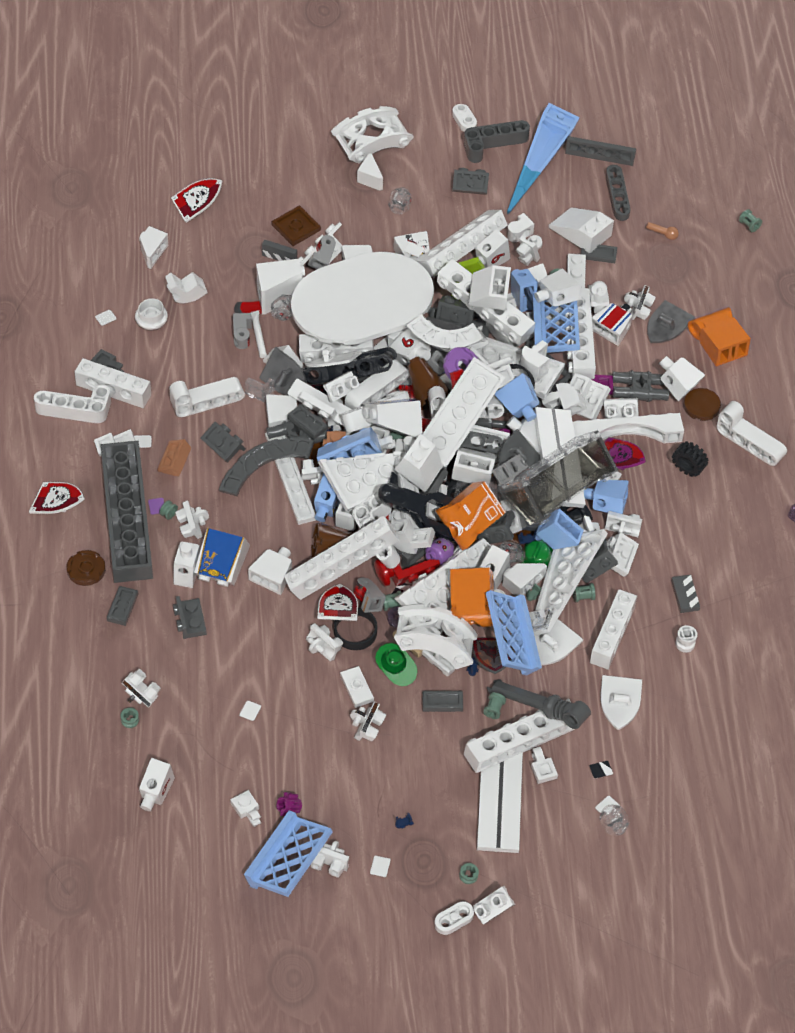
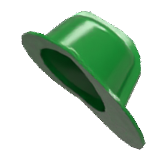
(537, 552)
(396, 664)

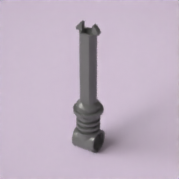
(553, 706)

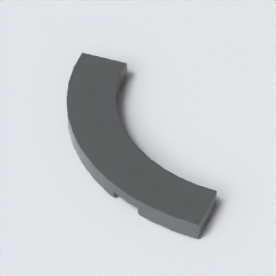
(262, 455)

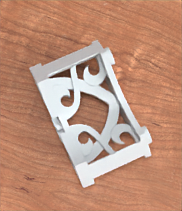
(385, 117)
(447, 339)
(413, 633)

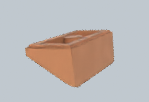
(174, 457)

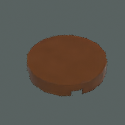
(702, 404)
(86, 568)

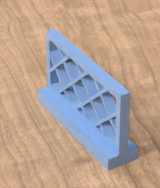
(541, 327)
(519, 624)
(275, 849)

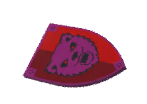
(624, 453)

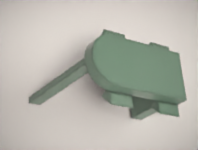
(534, 593)

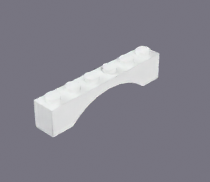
(663, 427)

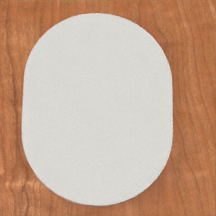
(362, 298)

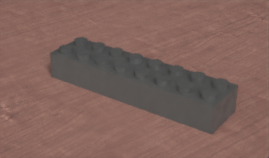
(126, 512)

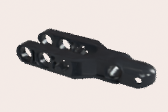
(376, 365)
(414, 505)

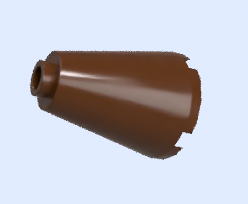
(423, 379)
(326, 537)

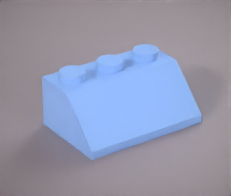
(349, 446)

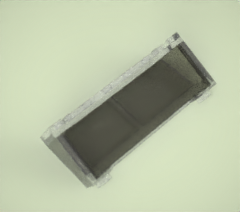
(559, 477)

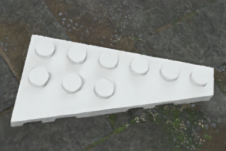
(498, 350)
(359, 476)
(565, 572)
(436, 587)

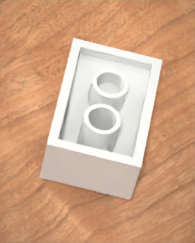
(583, 227)

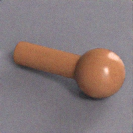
(670, 232)

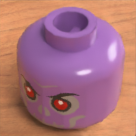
(440, 550)

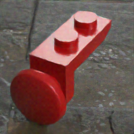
(402, 576)

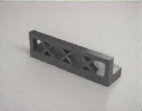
(600, 151)

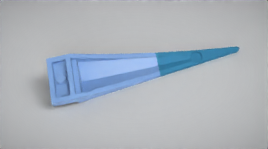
(549, 138)

